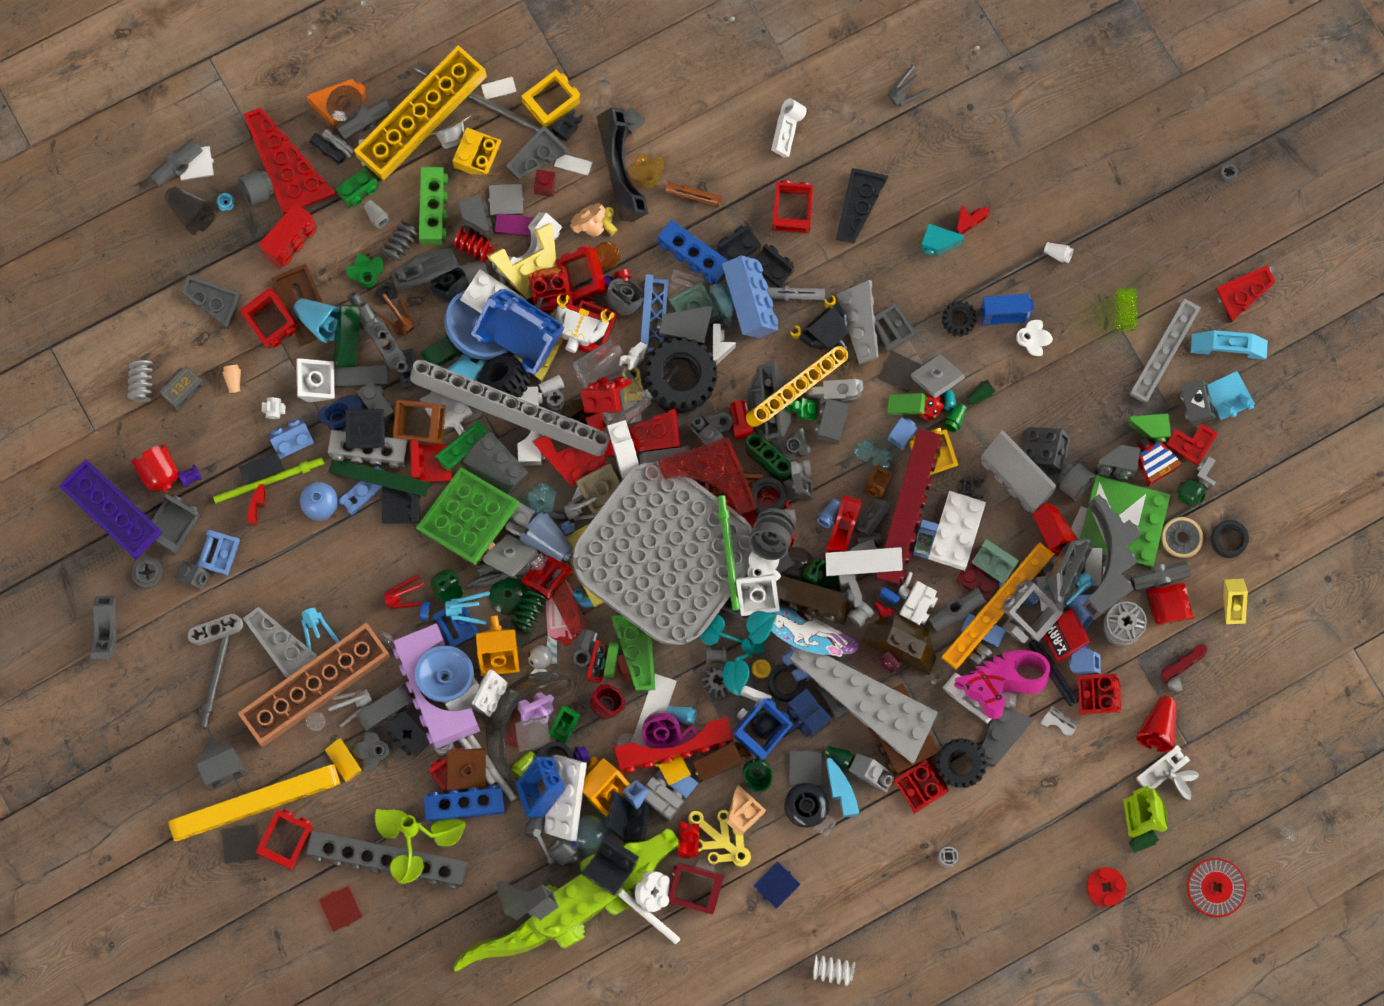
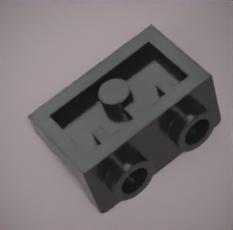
(738, 244)
(774, 265)

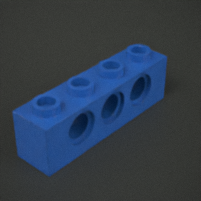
(690, 243)
(494, 807)

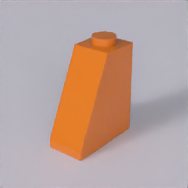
(319, 99)

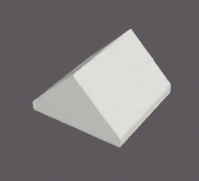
(315, 380)
(757, 594)

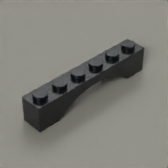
(613, 132)

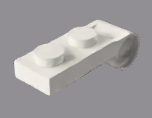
(789, 115)
(959, 696)

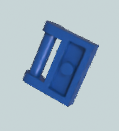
(465, 629)

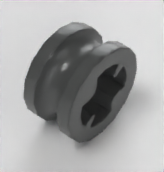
(1231, 177)

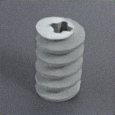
(138, 380)

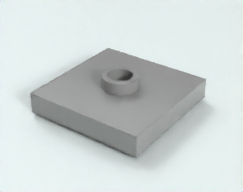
(937, 376)
(510, 555)

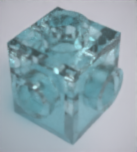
(542, 498)

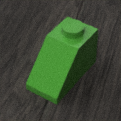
(1153, 427)

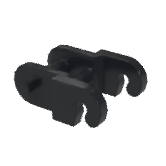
(974, 480)

